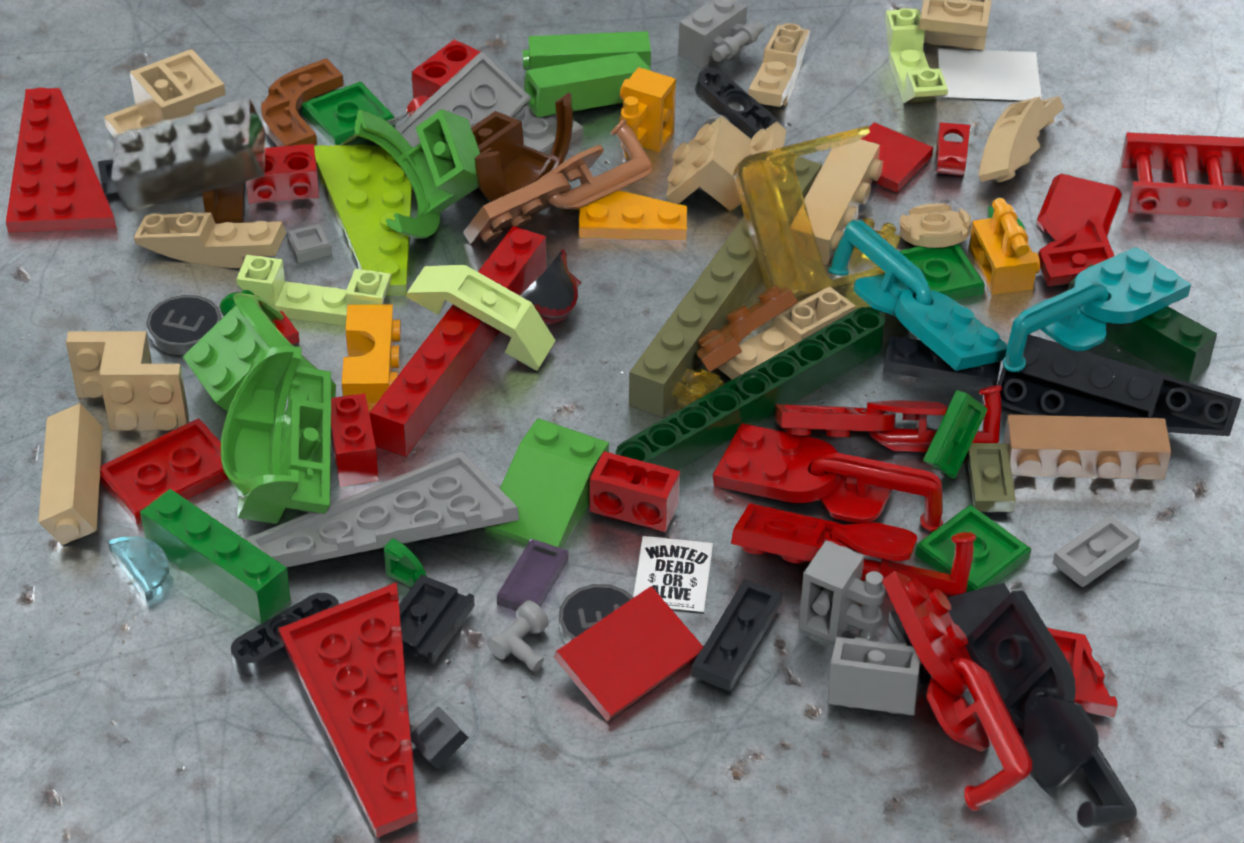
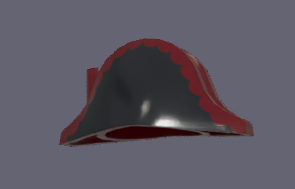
(554, 291)

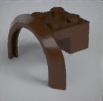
(505, 160)

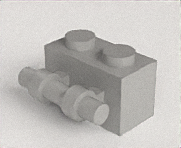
(716, 32)
(833, 592)
(874, 675)

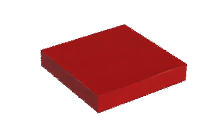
(900, 156)

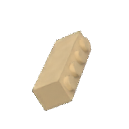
(839, 191)

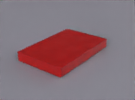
(180, 461)
(628, 653)

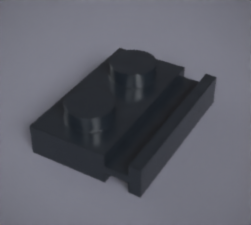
(432, 616)

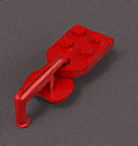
(880, 420)
(810, 470)
(802, 536)
(953, 673)

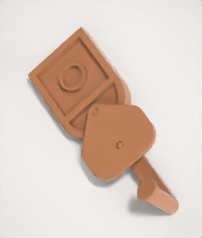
(554, 188)

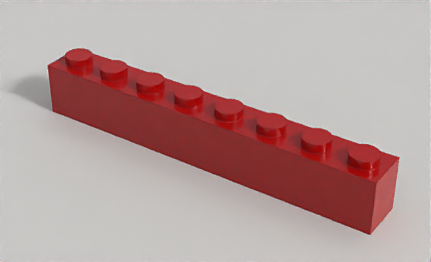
(451, 350)

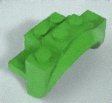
(277, 454)

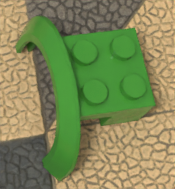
(437, 168)
(229, 348)

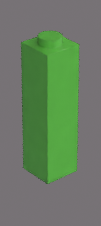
(570, 48)
(590, 81)

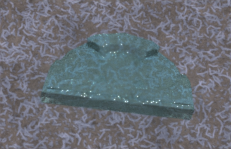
(142, 562)

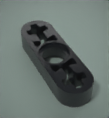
(718, 89)
(273, 651)

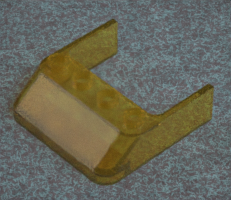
(781, 220)

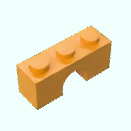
(370, 351)

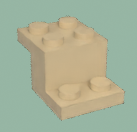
(955, 22)
(167, 92)
(711, 160)
(121, 372)

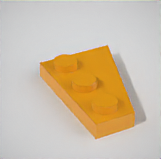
(633, 217)

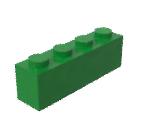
(217, 556)

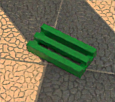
(955, 434)

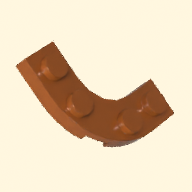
(286, 97)
(723, 345)

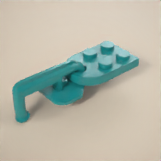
(904, 292)
(1108, 292)

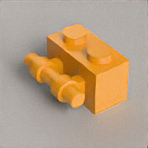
(649, 108)
(1003, 251)

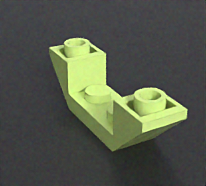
(907, 58)
(310, 302)
(489, 303)

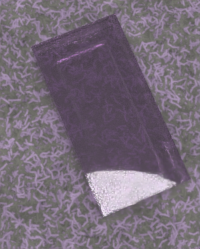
(532, 575)

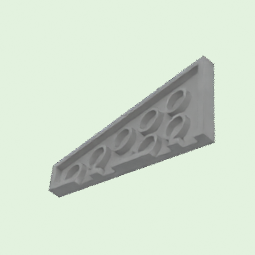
(416, 506)

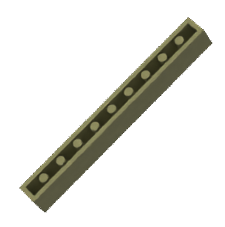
(715, 294)

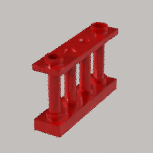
(1180, 155)

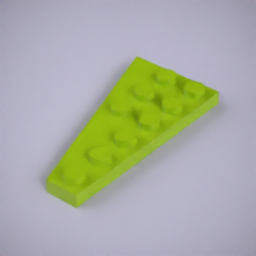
(365, 191)

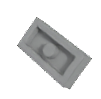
(1096, 550)

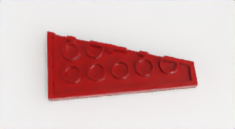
(52, 172)
(358, 686)

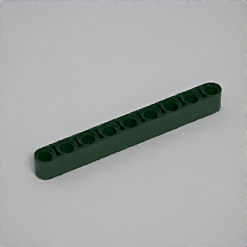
(753, 394)

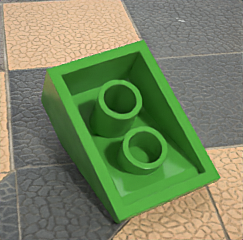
(549, 483)

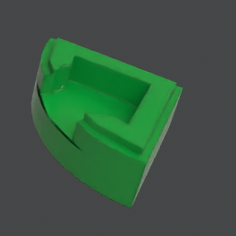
(402, 563)

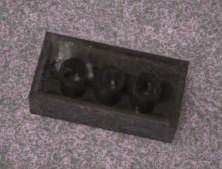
(189, 155)

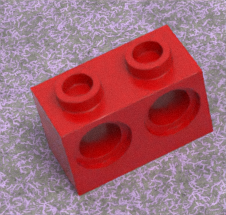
(441, 68)
(288, 175)
(353, 440)
(634, 491)

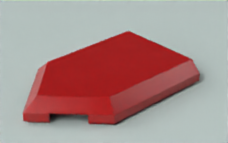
(1075, 200)

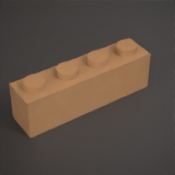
(1087, 447)

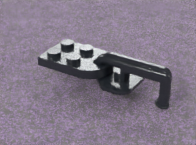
(1040, 699)

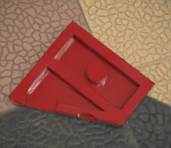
(1074, 253)
(1087, 673)

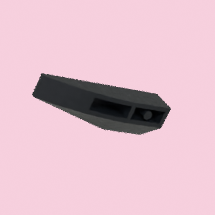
(1091, 385)

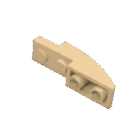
(780, 65)
(1016, 136)
(202, 241)
(788, 329)

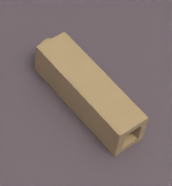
(71, 474)

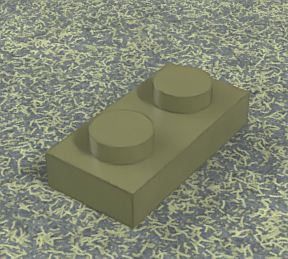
(991, 477)

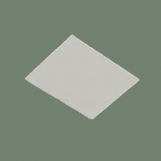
(990, 74)

